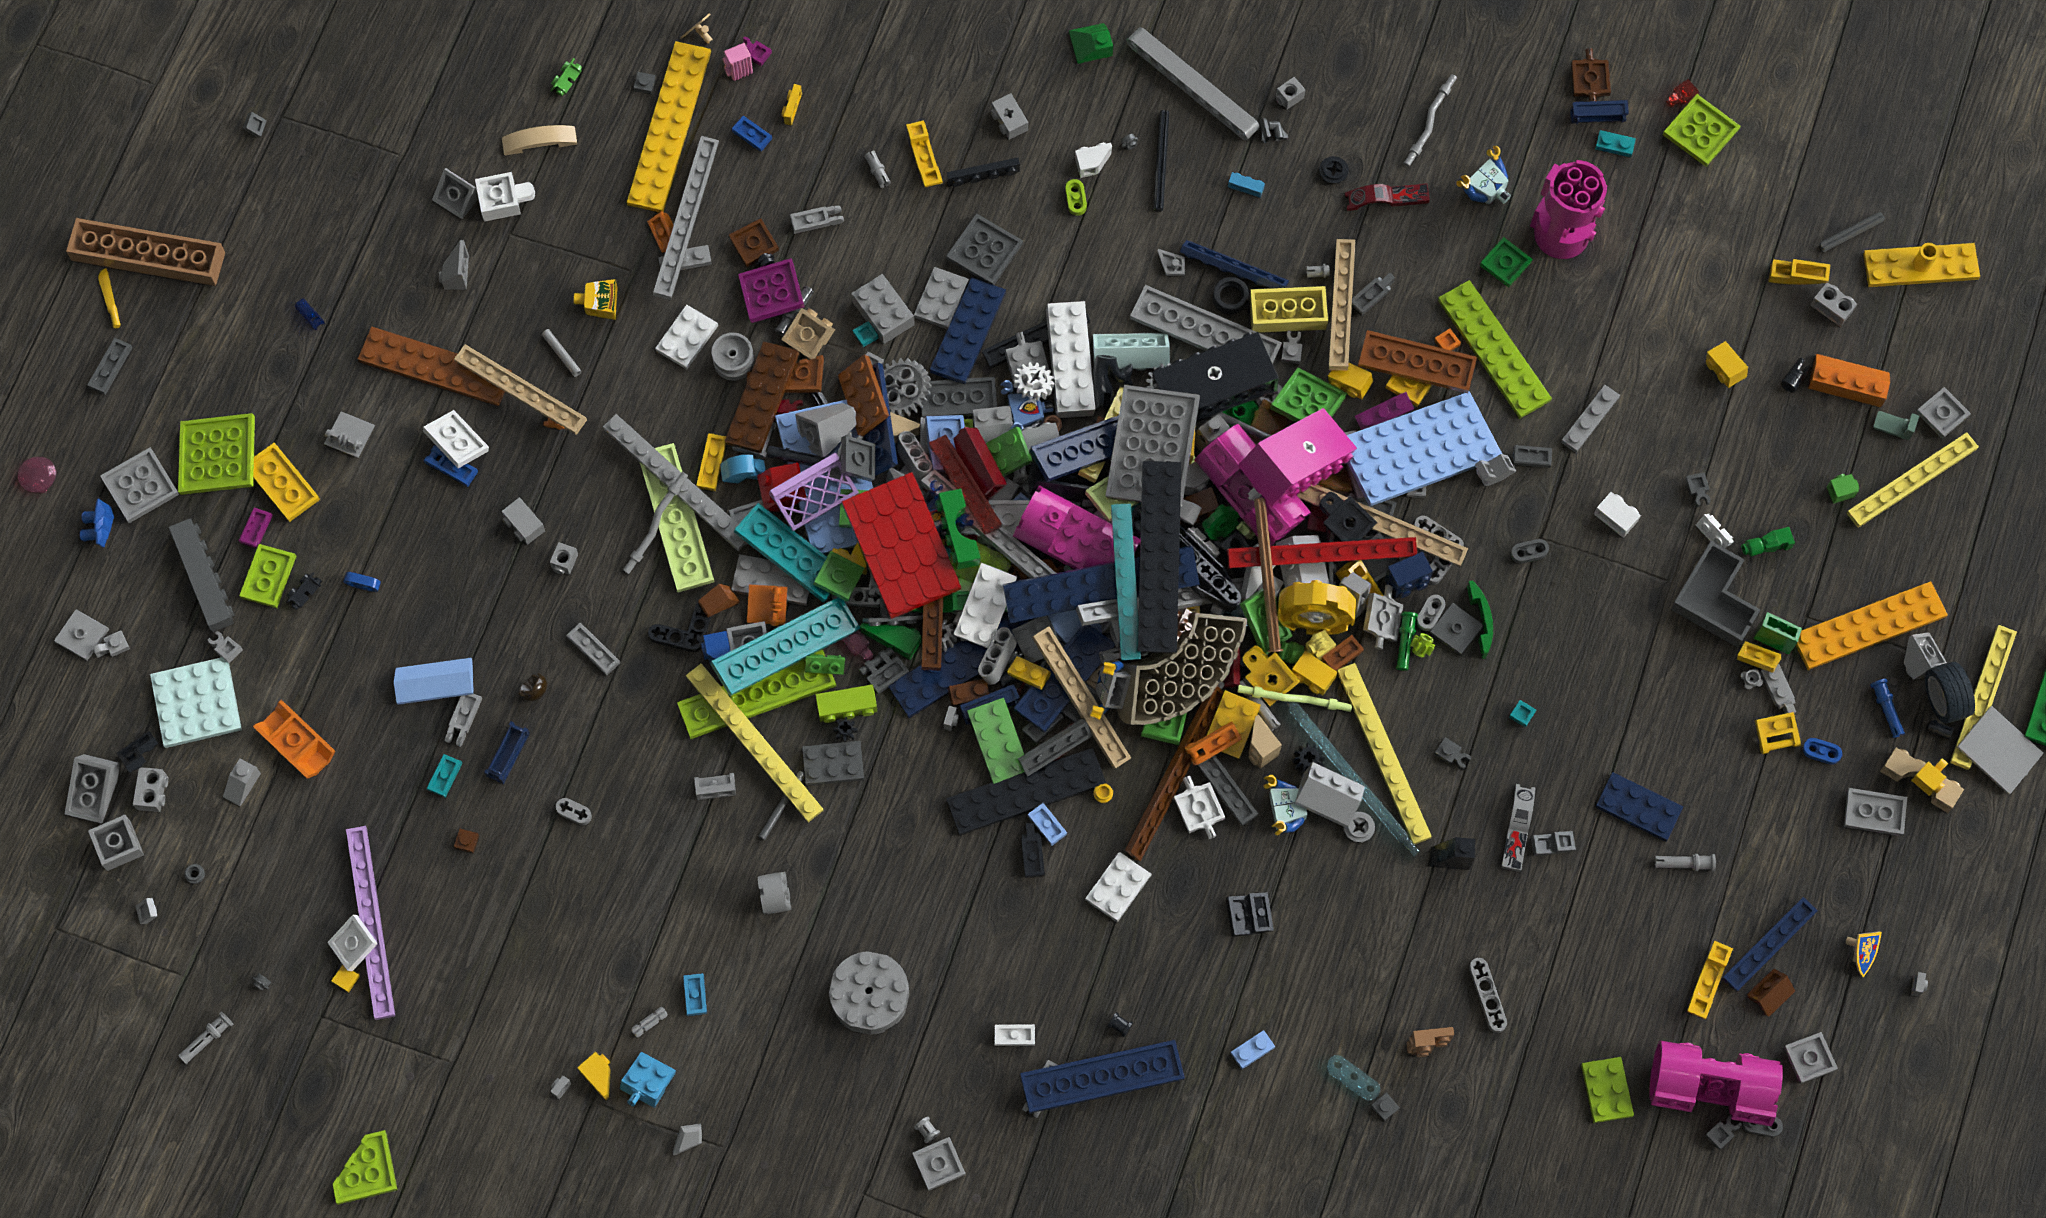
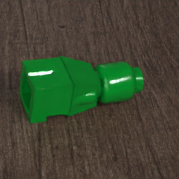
(1769, 543)

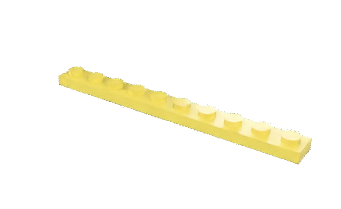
(754, 743)
(1384, 754)

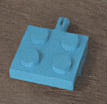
(646, 1080)

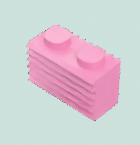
(737, 62)

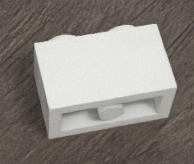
(1617, 514)

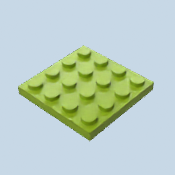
(216, 454)

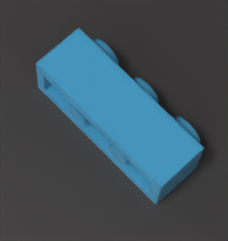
(1246, 184)

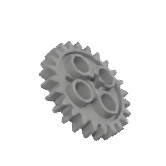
(903, 387)

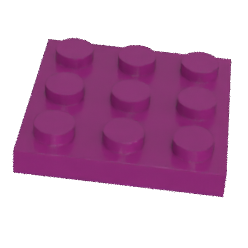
(771, 290)

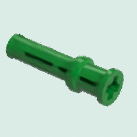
(1407, 631)

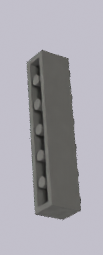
(201, 575)

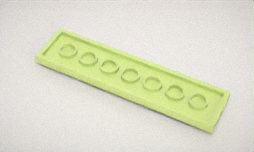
(679, 531)

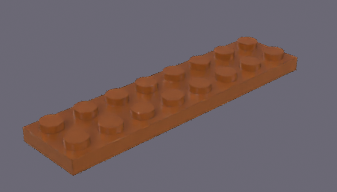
(426, 365)

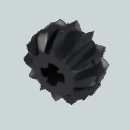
(1300, 757)

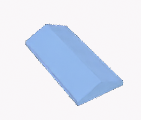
(433, 681)

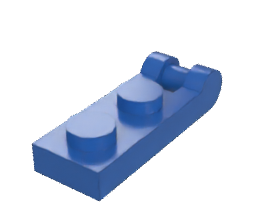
(463, 474)

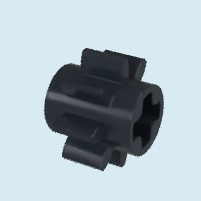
(841, 725)

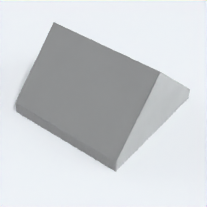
(455, 194)

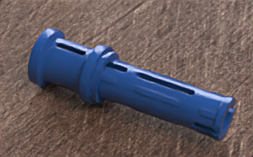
(1885, 699)

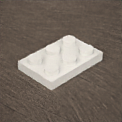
(686, 337)
(455, 439)
(1118, 887)

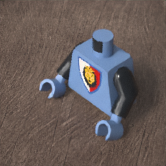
(1025, 412)

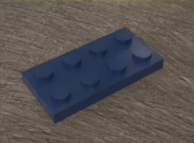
(1639, 806)

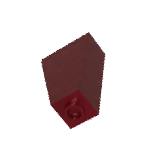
(979, 461)

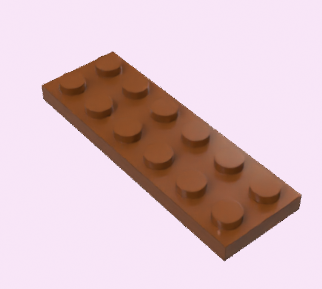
(1417, 361)

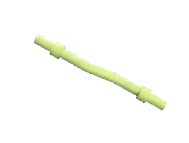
(1258, 692)

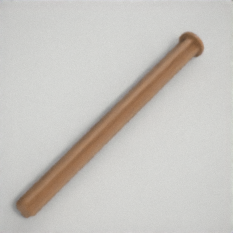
(1267, 575)

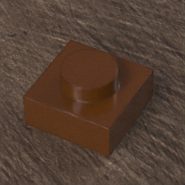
(466, 841)

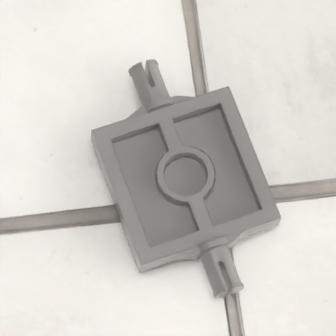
(1025, 353)
(1383, 617)

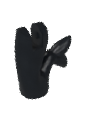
(1103, 390)

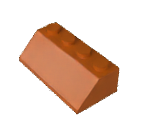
(1849, 380)

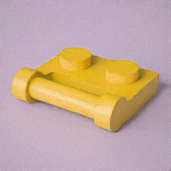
(1776, 726)

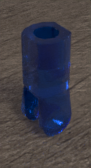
(308, 313)

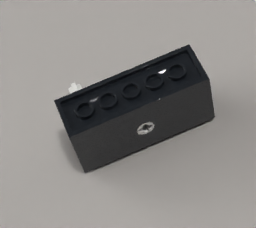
(1222, 375)

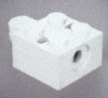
(501, 197)

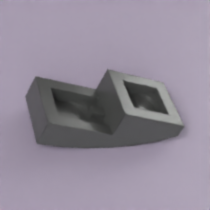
(1553, 843)

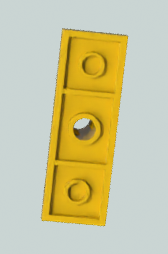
(1921, 264)

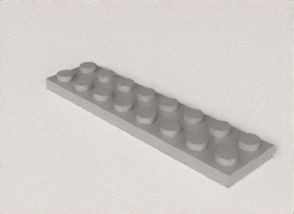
(1191, 322)

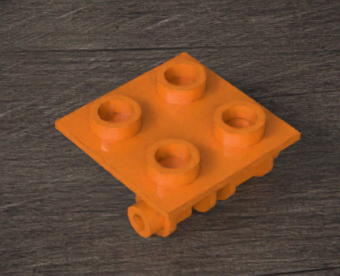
(767, 604)

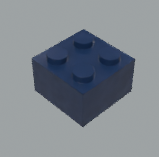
(1409, 575)

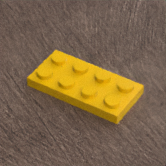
(283, 482)

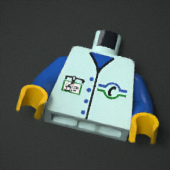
(1488, 181)
(1286, 813)

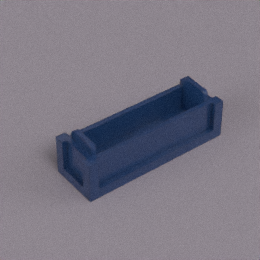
(1599, 111)
(1008, 693)
(507, 753)

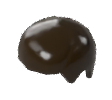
(533, 688)

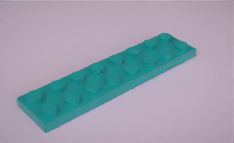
(784, 646)

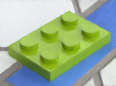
(267, 576)
(1607, 1090)

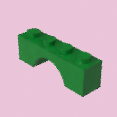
(964, 551)

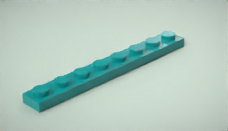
(1125, 580)

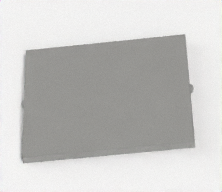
(2000, 750)

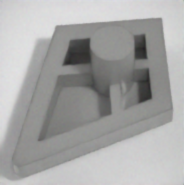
(1172, 263)
(687, 1138)

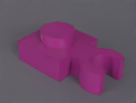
(758, 51)

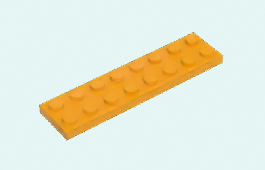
(1870, 625)

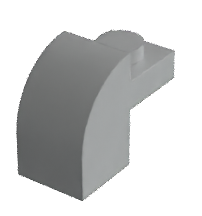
(1495, 469)

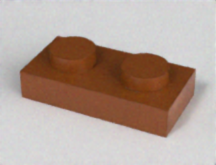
(1343, 653)

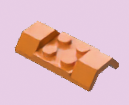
(295, 740)

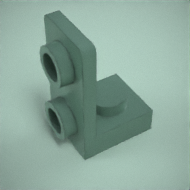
(1895, 425)

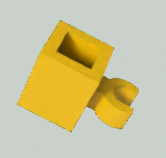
(1930, 777)

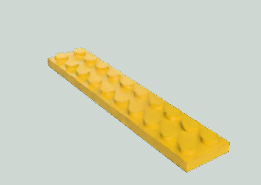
(669, 127)

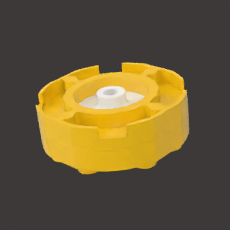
(1316, 607)

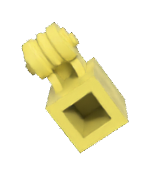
(1320, 644)

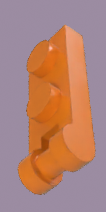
(1213, 743)

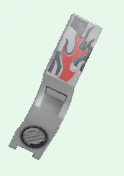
(1518, 828)

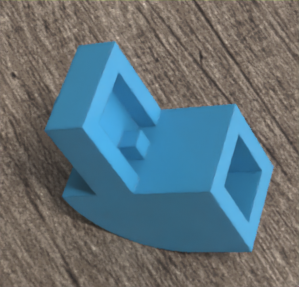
(741, 467)

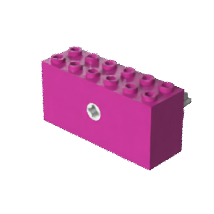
(1297, 458)

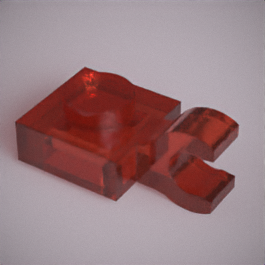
(1683, 92)

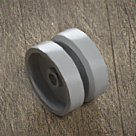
(732, 356)

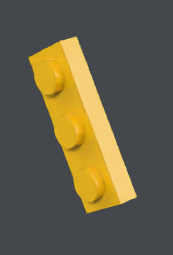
(711, 462)

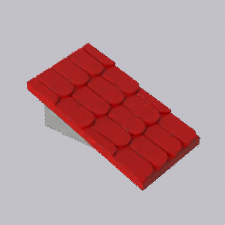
(901, 545)

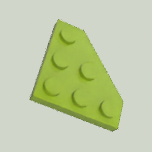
(367, 1171)

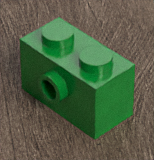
(1778, 633)

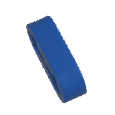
(362, 582)

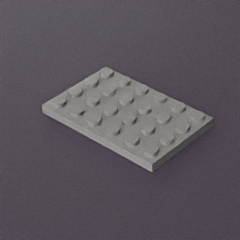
(1150, 428)

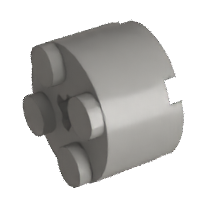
(774, 893)

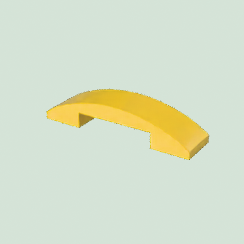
(923, 154)
(1709, 980)

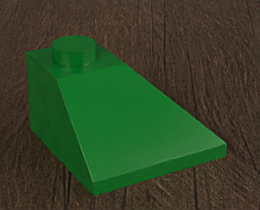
(1091, 43)

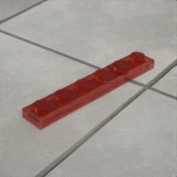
(963, 480)

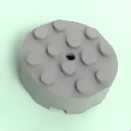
(865, 974)

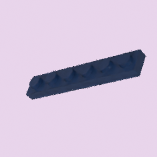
(1232, 265)
(1769, 945)

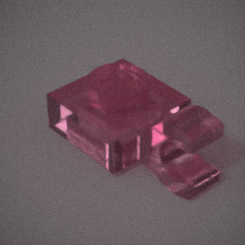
(858, 644)

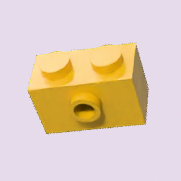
(1726, 364)
(1352, 381)
(1314, 673)

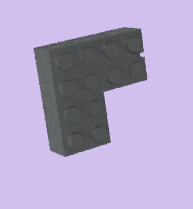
(1708, 602)

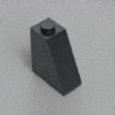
(1453, 854)

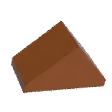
(718, 599)

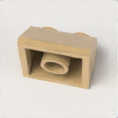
(1263, 744)

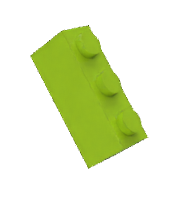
(846, 703)

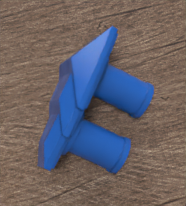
(102, 520)

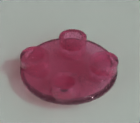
(37, 474)

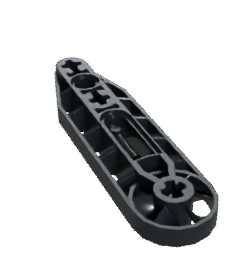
(1208, 573)

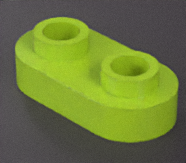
(1076, 198)

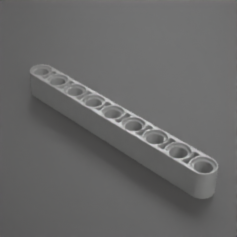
(1193, 83)

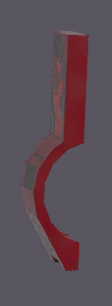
(1385, 194)

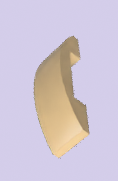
(539, 137)

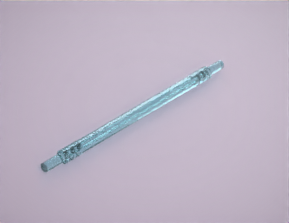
(1347, 771)

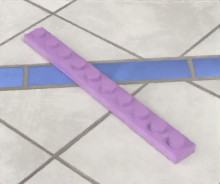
(370, 916)

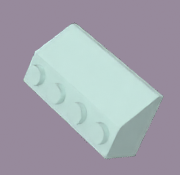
(1138, 349)

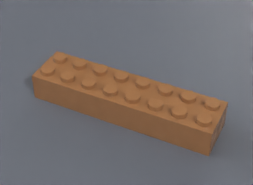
(145, 251)

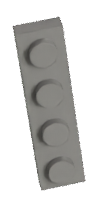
(1590, 418)

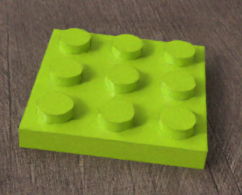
(1701, 130)

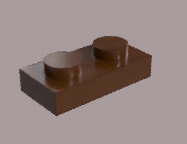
(967, 692)

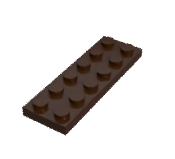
(762, 397)

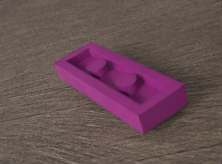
(1385, 411)

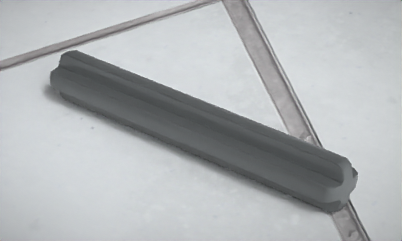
(1851, 232)

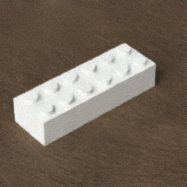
(1070, 359)

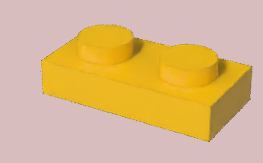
(793, 101)
(1759, 657)
(1029, 672)

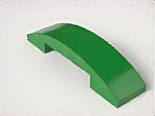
(1477, 597)

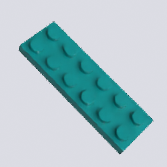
(783, 548)

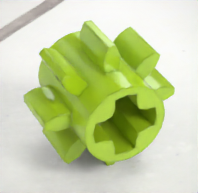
(1422, 645)

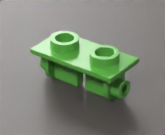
(570, 71)
(831, 664)

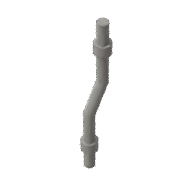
(1416, 148)
(674, 489)

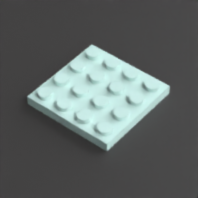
(195, 702)

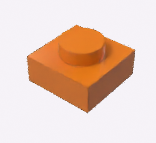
(1447, 340)

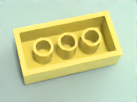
(1288, 309)

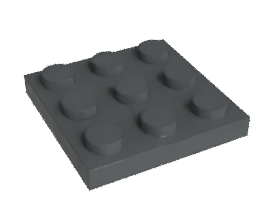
(984, 249)

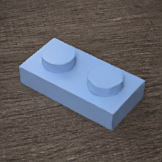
(1047, 824)
(1252, 1049)

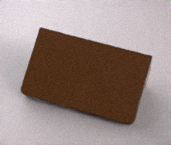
(1772, 991)

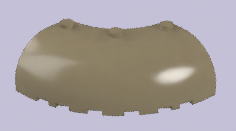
(1175, 683)

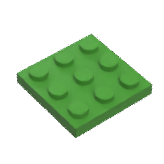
(1306, 395)

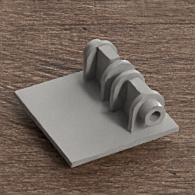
(349, 434)

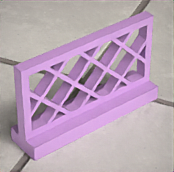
(804, 478)

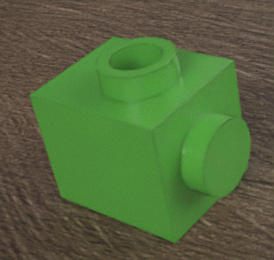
(1842, 488)

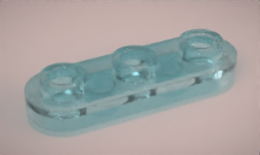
(1359, 1085)

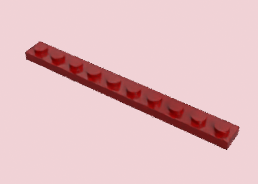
(1325, 552)

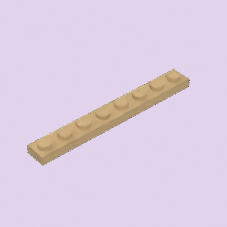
(1342, 304)
(520, 389)
(1080, 696)

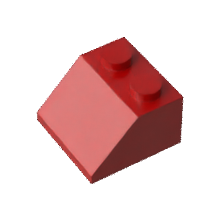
(772, 478)

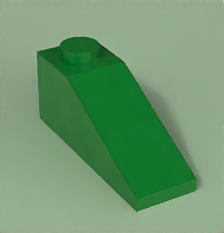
(898, 638)

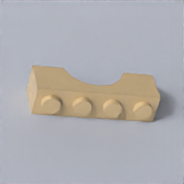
(1902, 765)

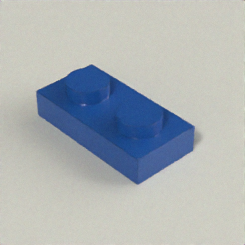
(752, 133)

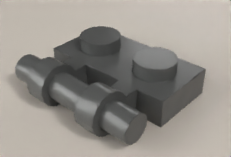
(886, 675)

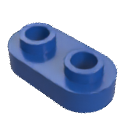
(1822, 749)

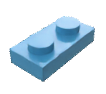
(695, 994)

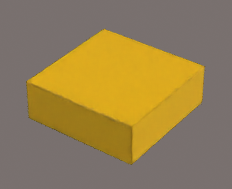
(345, 979)

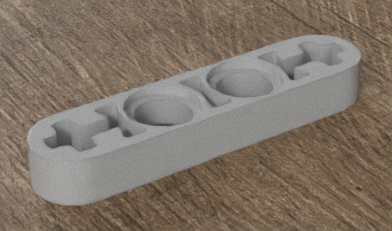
(1488, 995)

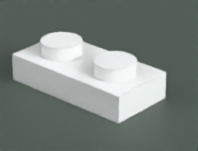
(1014, 1035)

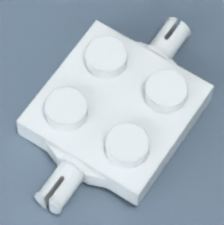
(1199, 807)

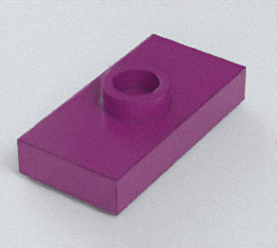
(255, 528)

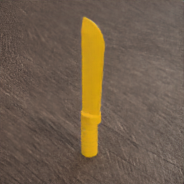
(108, 296)

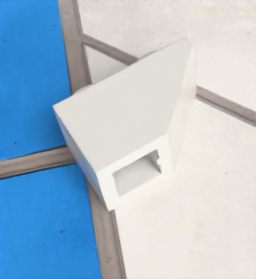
(1092, 159)

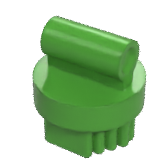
(1291, 652)

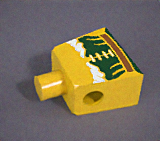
(599, 299)

